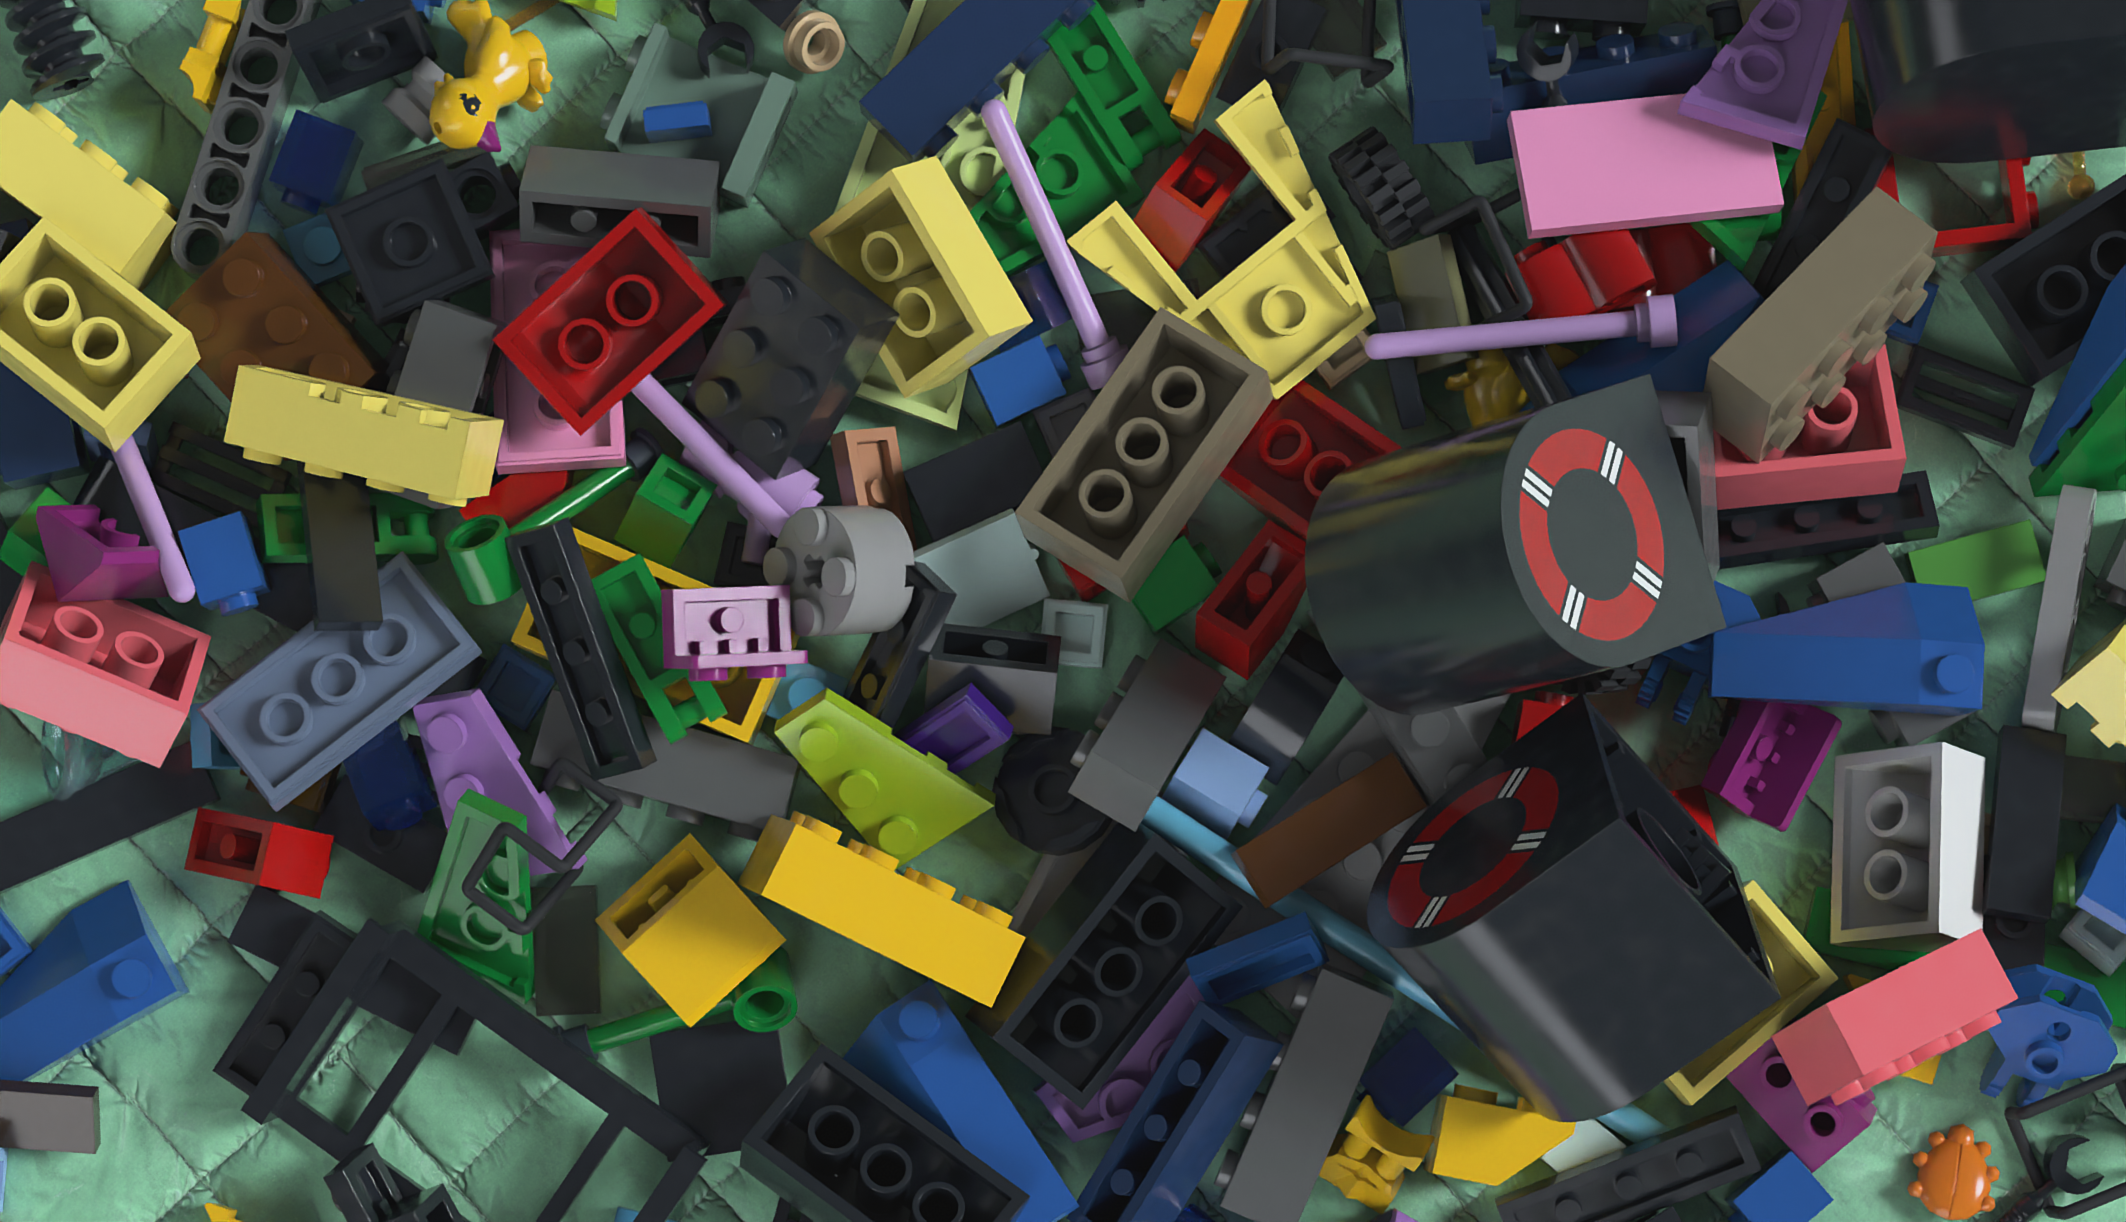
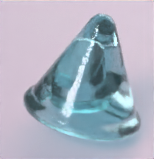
(74, 761)

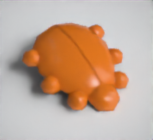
(1954, 1175)

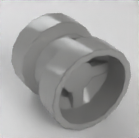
(413, 101)

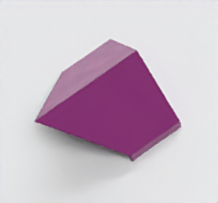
(93, 559)

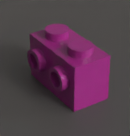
(1809, 1131)

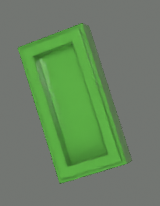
(1983, 562)

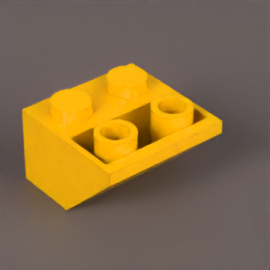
(690, 930)
(1486, 1140)

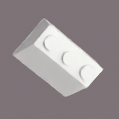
(1907, 847)

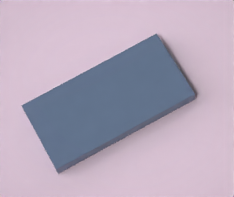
(338, 689)

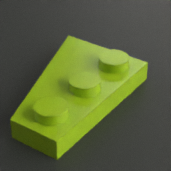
(877, 781)

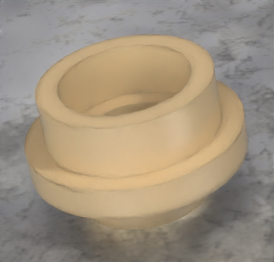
(826, 45)

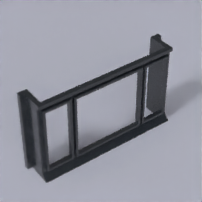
(345, 991)

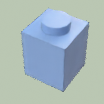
(1217, 785)

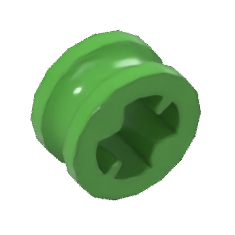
(2065, 881)

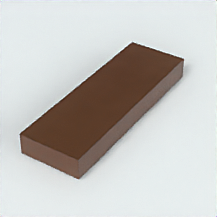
(1328, 830)

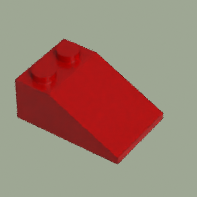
(610, 320)
(1296, 454)

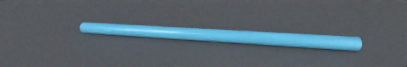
(1340, 934)

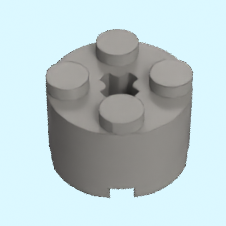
(842, 569)

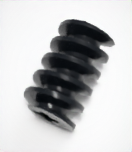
(52, 46)

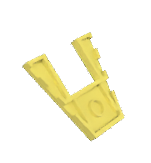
(1284, 302)

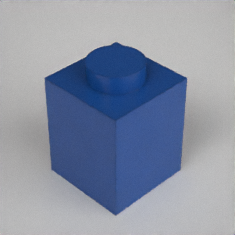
(1020, 380)
(225, 564)
(1779, 1193)

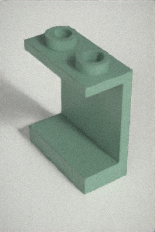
(743, 110)

